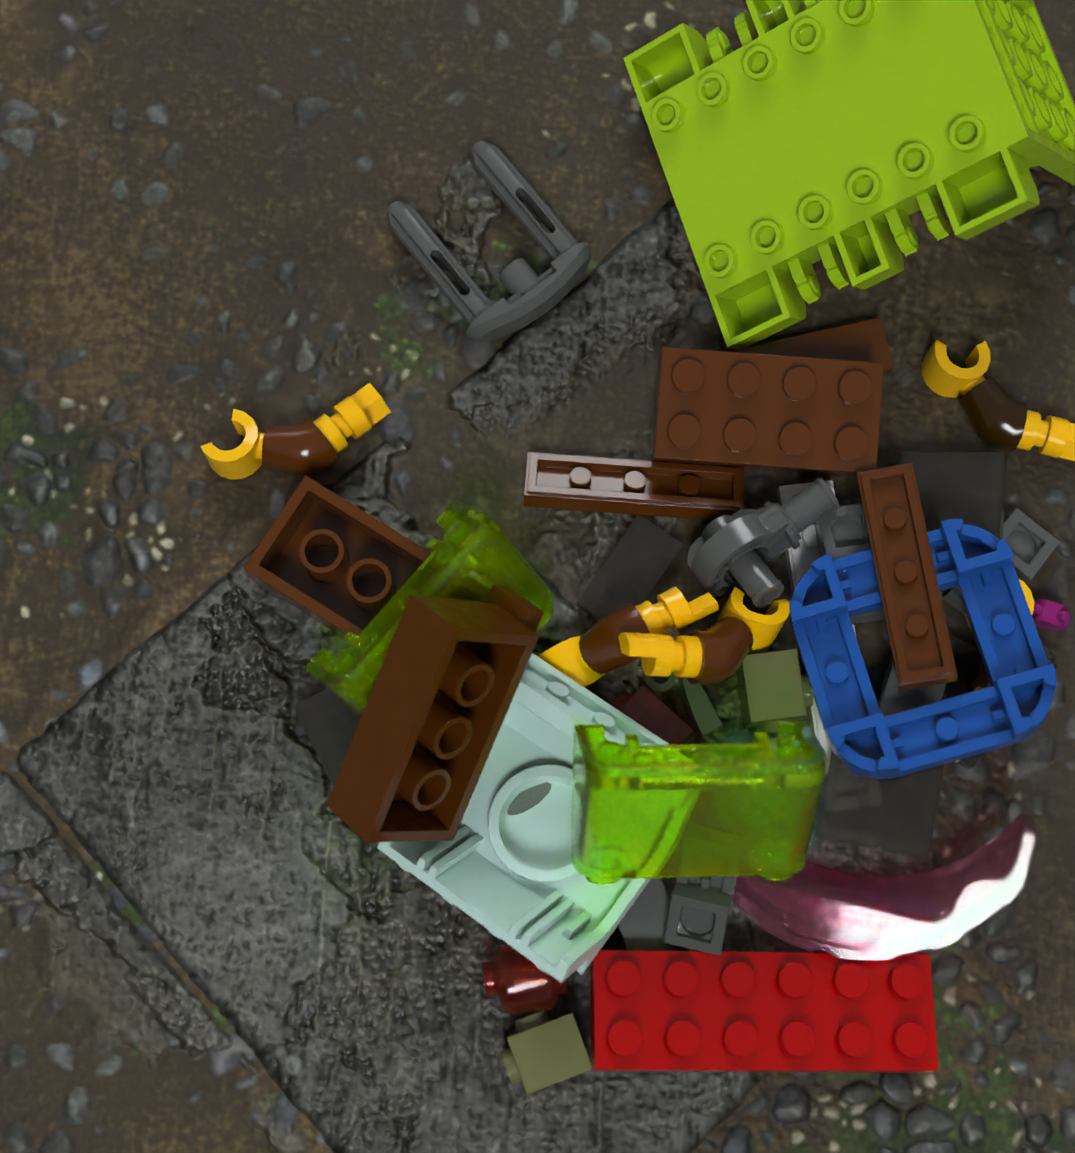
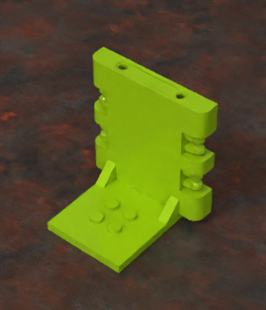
(841, 131)

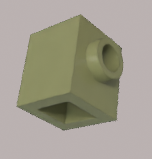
(772, 690)
(545, 1051)

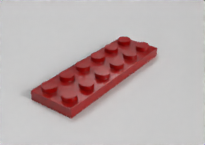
(760, 1013)

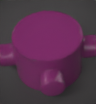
(1050, 615)

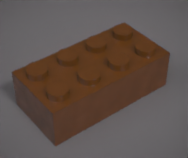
(767, 411)
(333, 559)
(431, 719)

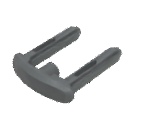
(530, 294)

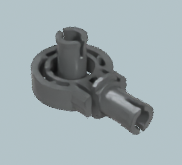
(746, 544)

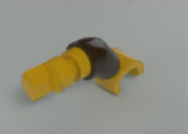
(991, 409)

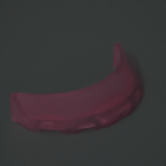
(890, 914)

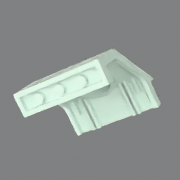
(519, 868)

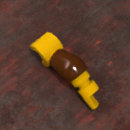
(299, 447)
(599, 650)
(712, 653)

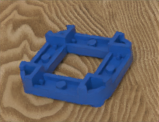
(943, 730)

